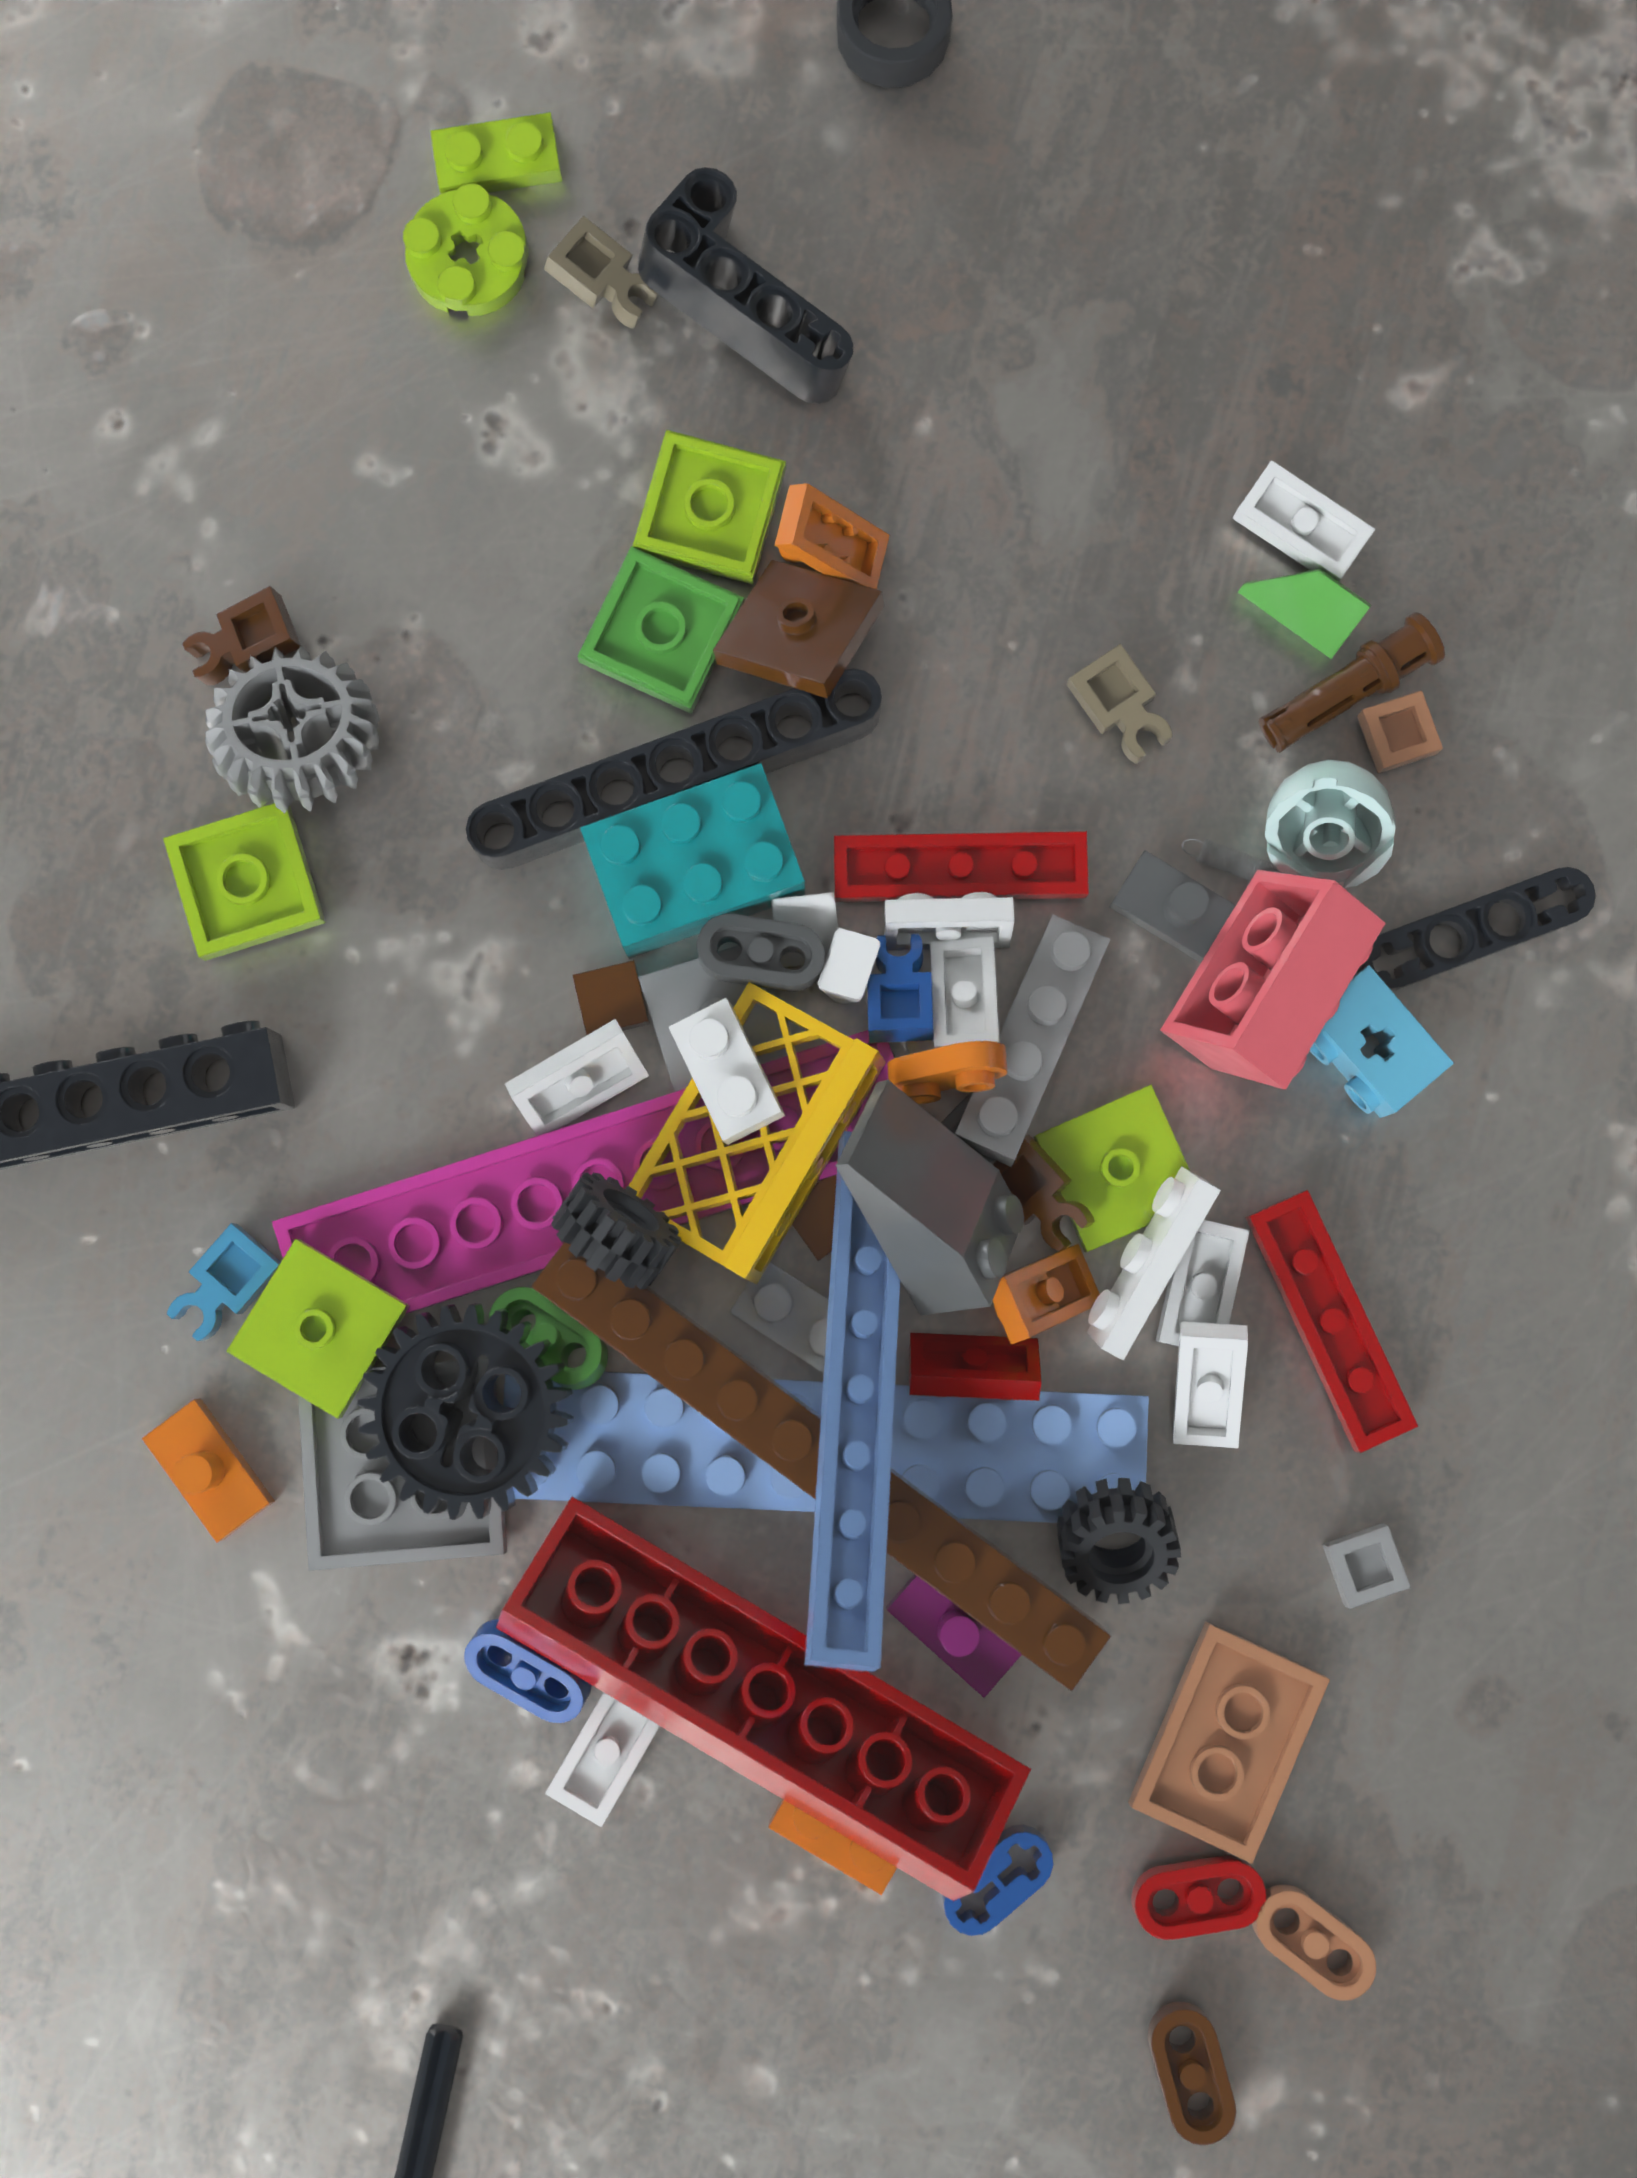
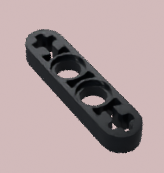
(1474, 928)

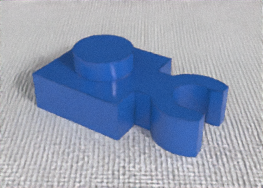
(900, 996)

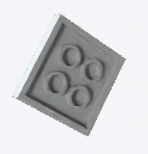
(363, 1521)

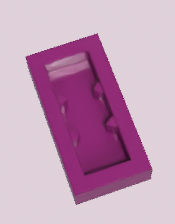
(953, 1635)

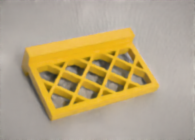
(799, 1161)

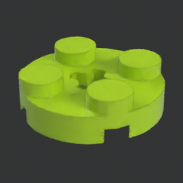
(466, 217)

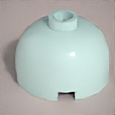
(1331, 823)

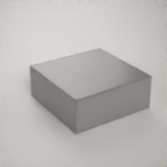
(1366, 1565)

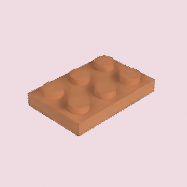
(1228, 1742)

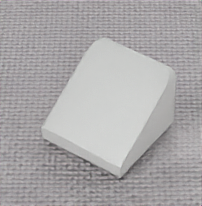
(812, 911)
(848, 966)

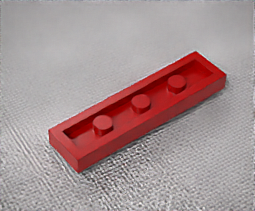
(961, 864)
(1331, 1322)

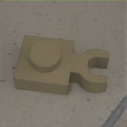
(596, 268)
(1115, 694)

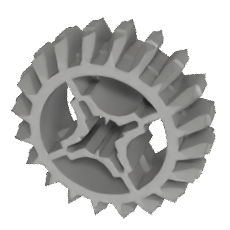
(254, 721)

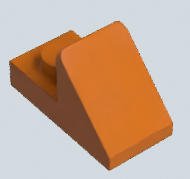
(1044, 1294)

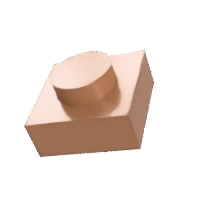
(1399, 732)

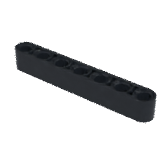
(643, 765)

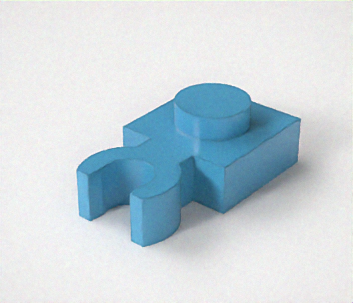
(231, 1275)

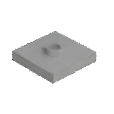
(686, 989)

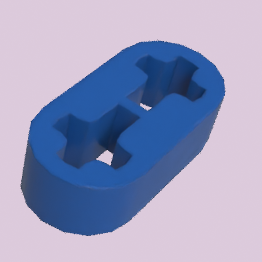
(1008, 1891)

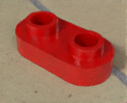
(1196, 1903)

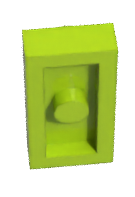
(497, 154)

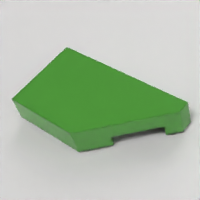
(1310, 606)

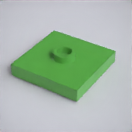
(659, 629)

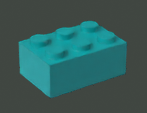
(693, 859)

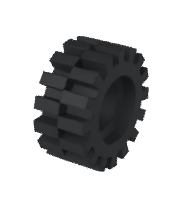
(616, 1230)
(1125, 1568)

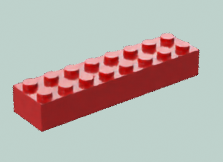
(742, 1694)

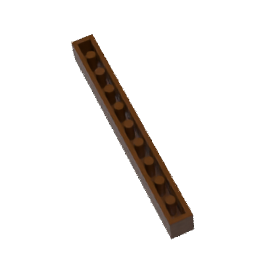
(787, 1438)

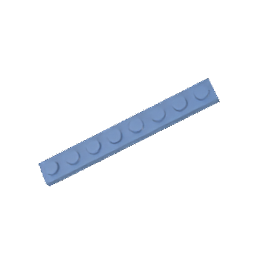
(854, 1446)

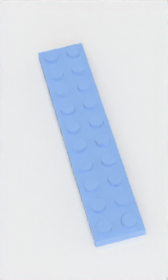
(968, 1454)

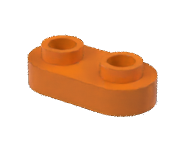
(962, 1066)

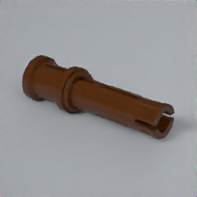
(1375, 669)

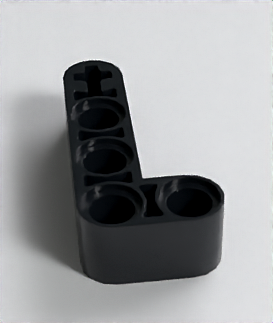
(806, 348)

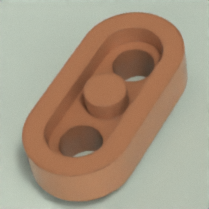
(1310, 1941)

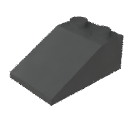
(930, 1203)

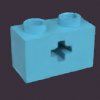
(1402, 1061)

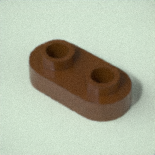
(1189, 2070)

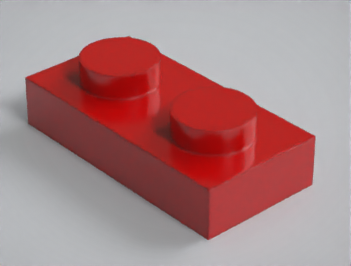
(974, 1367)

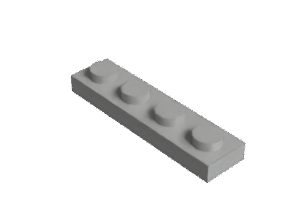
(1034, 1038)

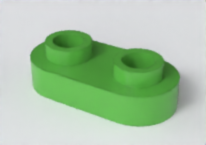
(561, 1331)

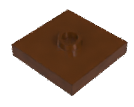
(799, 628)

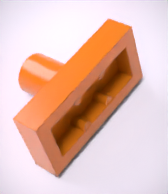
(830, 537)
(208, 1469)

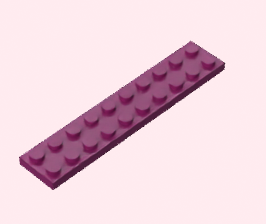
(495, 1211)

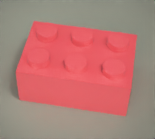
(1273, 977)

